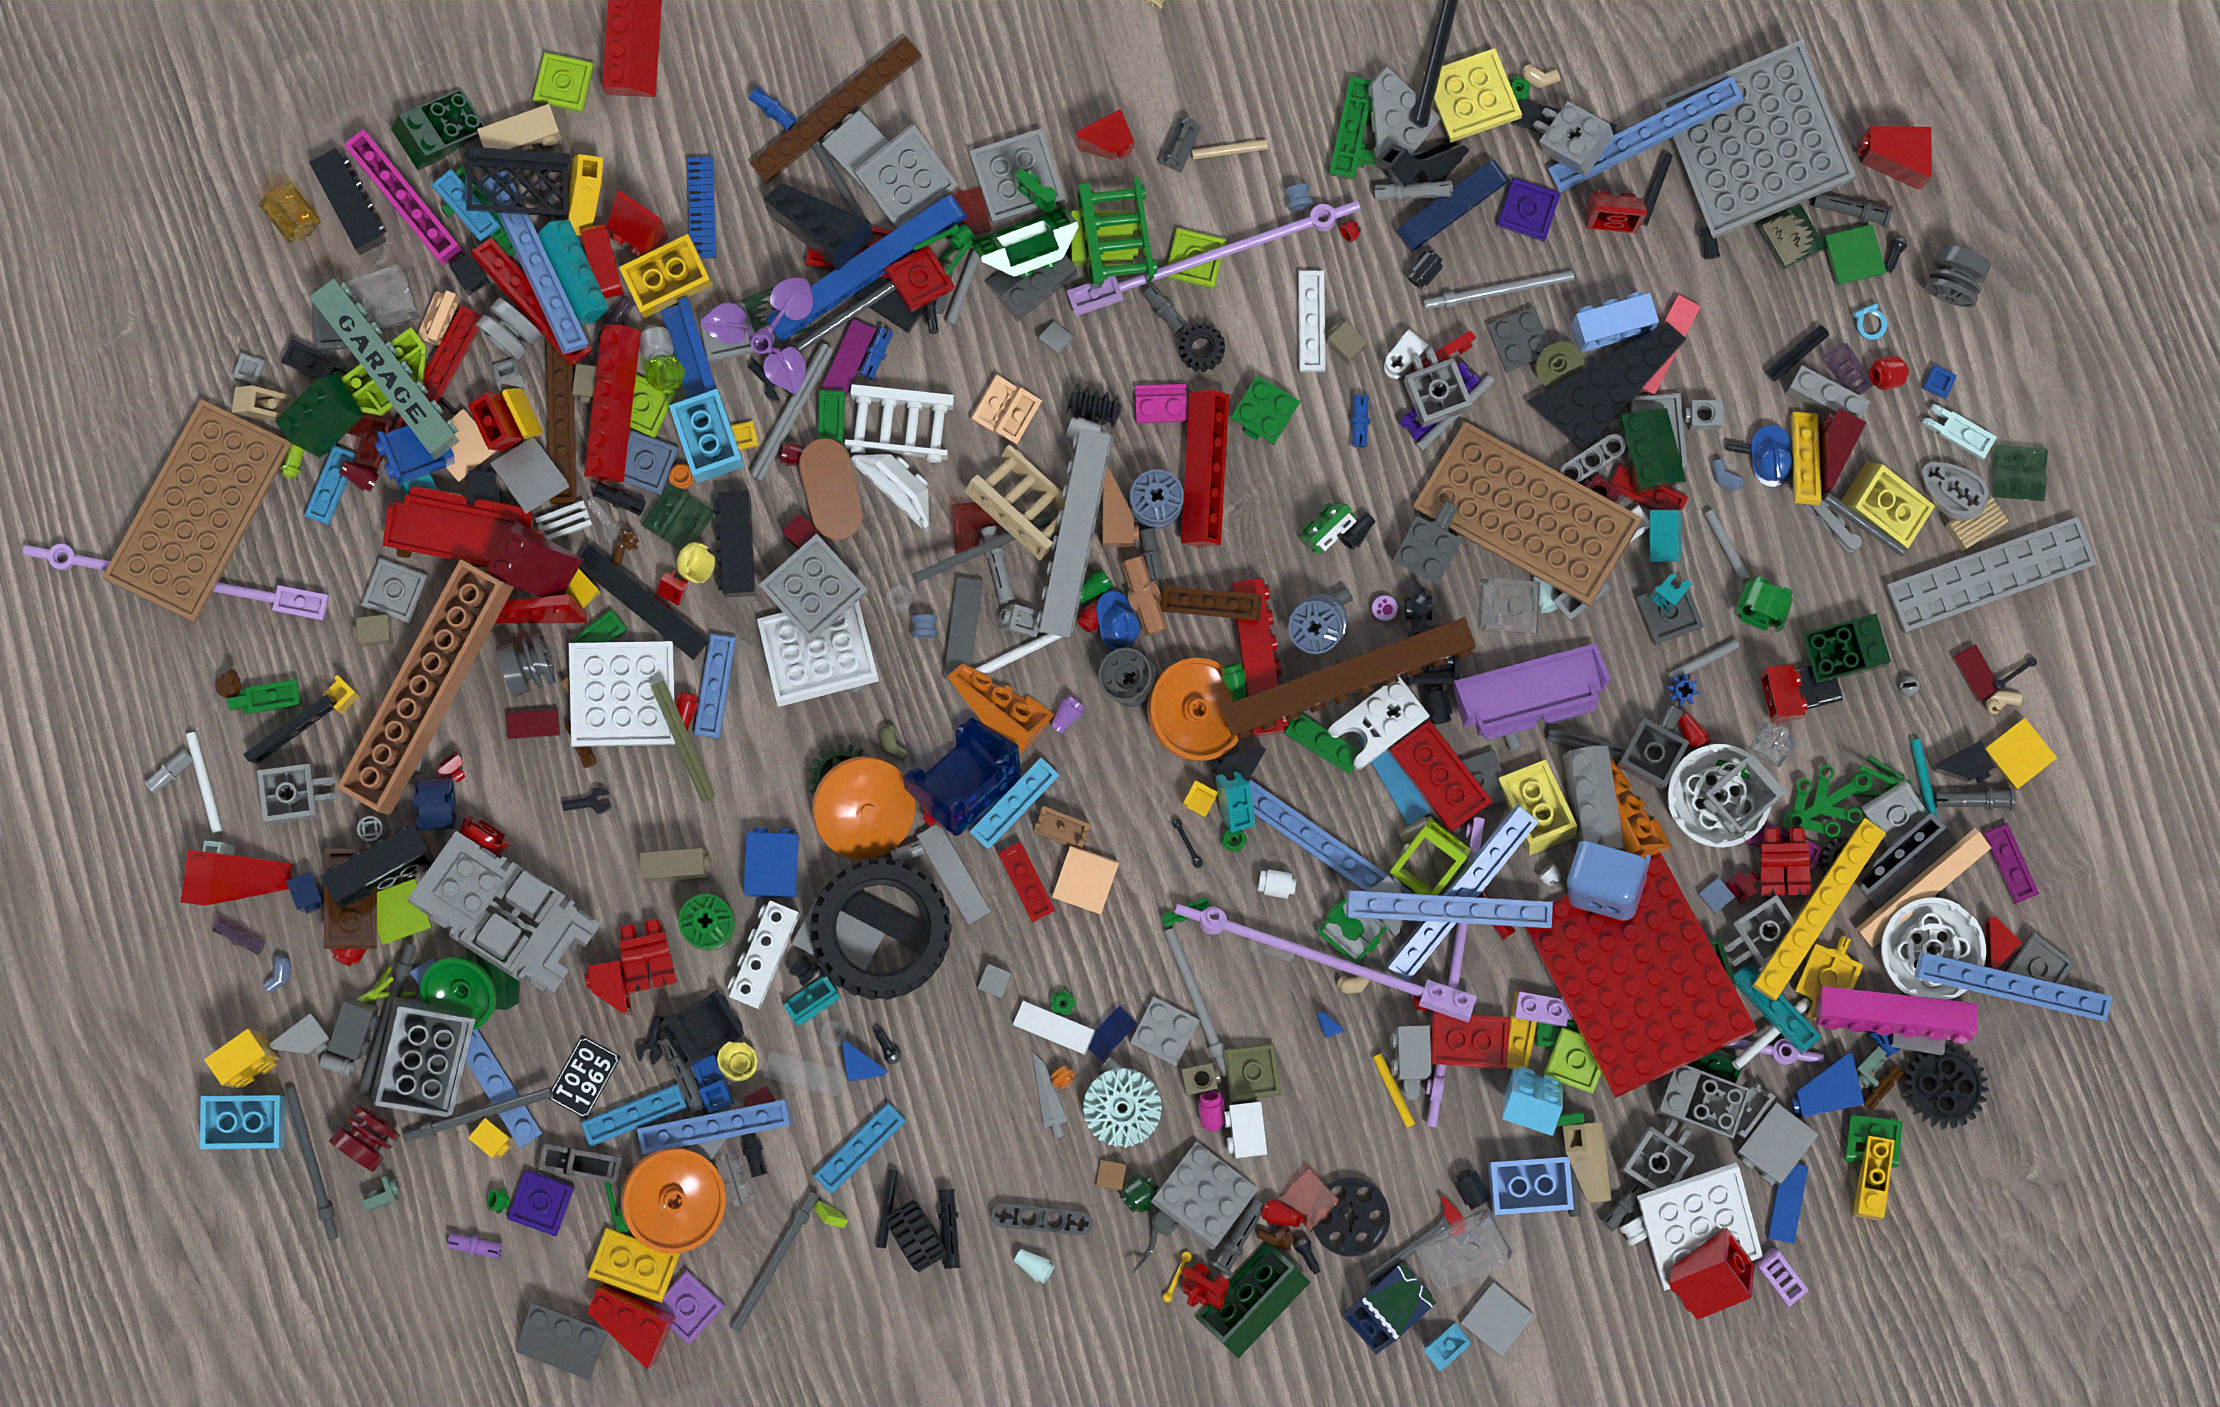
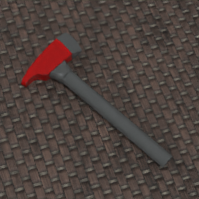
(1450, 1216)

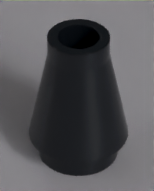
(1357, 532)

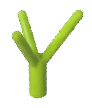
(380, 985)

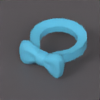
(1860, 316)

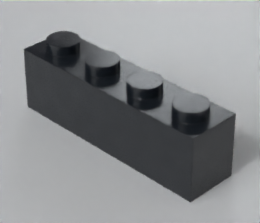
(348, 201)
(736, 544)
(1905, 860)

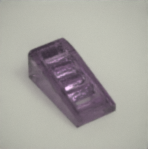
(1835, 368)

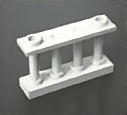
(889, 399)

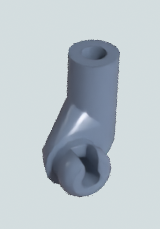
(1724, 478)
(282, 973)

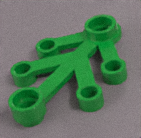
(1824, 805)

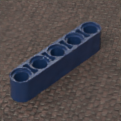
(1449, 209)

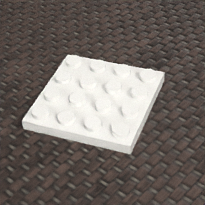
(829, 664)
(614, 693)
(1693, 1212)

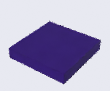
(1528, 209)
(541, 1203)

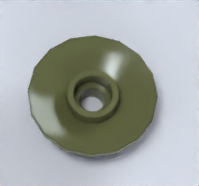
(1569, 363)

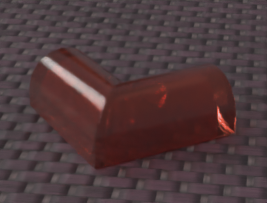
(367, 430)
(966, 521)

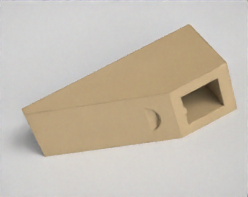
(1588, 1159)

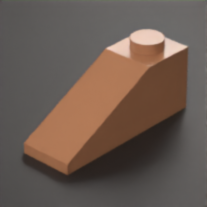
(1117, 517)

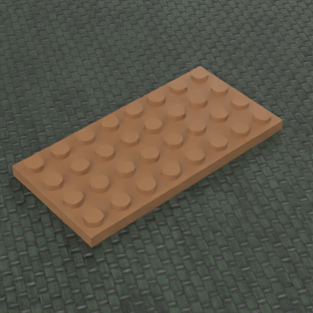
(197, 511)
(1529, 514)

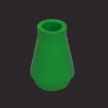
(1095, 585)
(1234, 680)

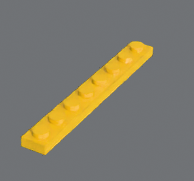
(1819, 909)

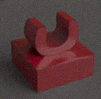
(1742, 886)

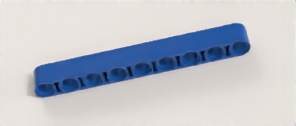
(871, 263)

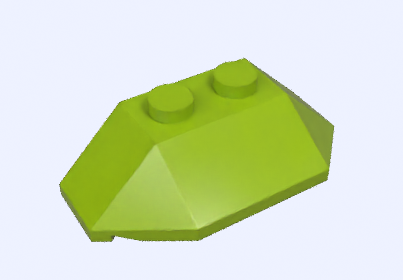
(365, 390)

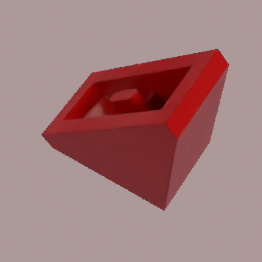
(1999, 942)

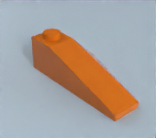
(1000, 708)
(1639, 832)

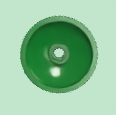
(443, 988)

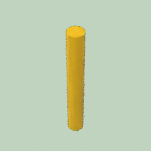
(1393, 1090)

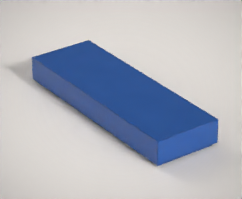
(1788, 1206)

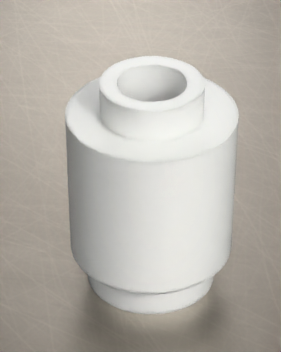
(1081, 423)
(1276, 883)

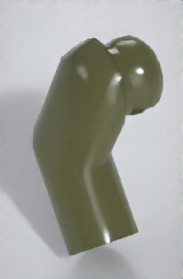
(889, 743)

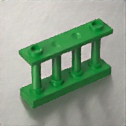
(1091, 223)

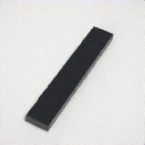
(643, 602)

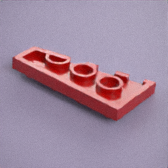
(542, 610)

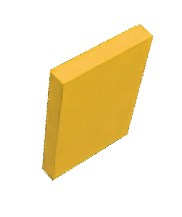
(632, 1266)

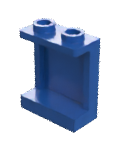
(408, 456)
(771, 863)

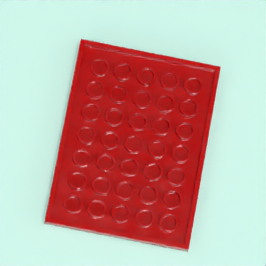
(1642, 986)

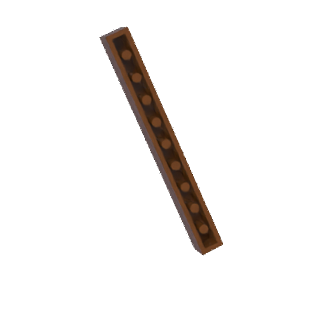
(1349, 677)

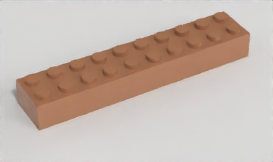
(424, 687)

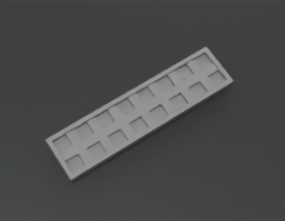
(1991, 575)

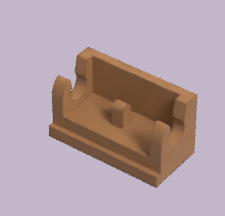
(1062, 828)

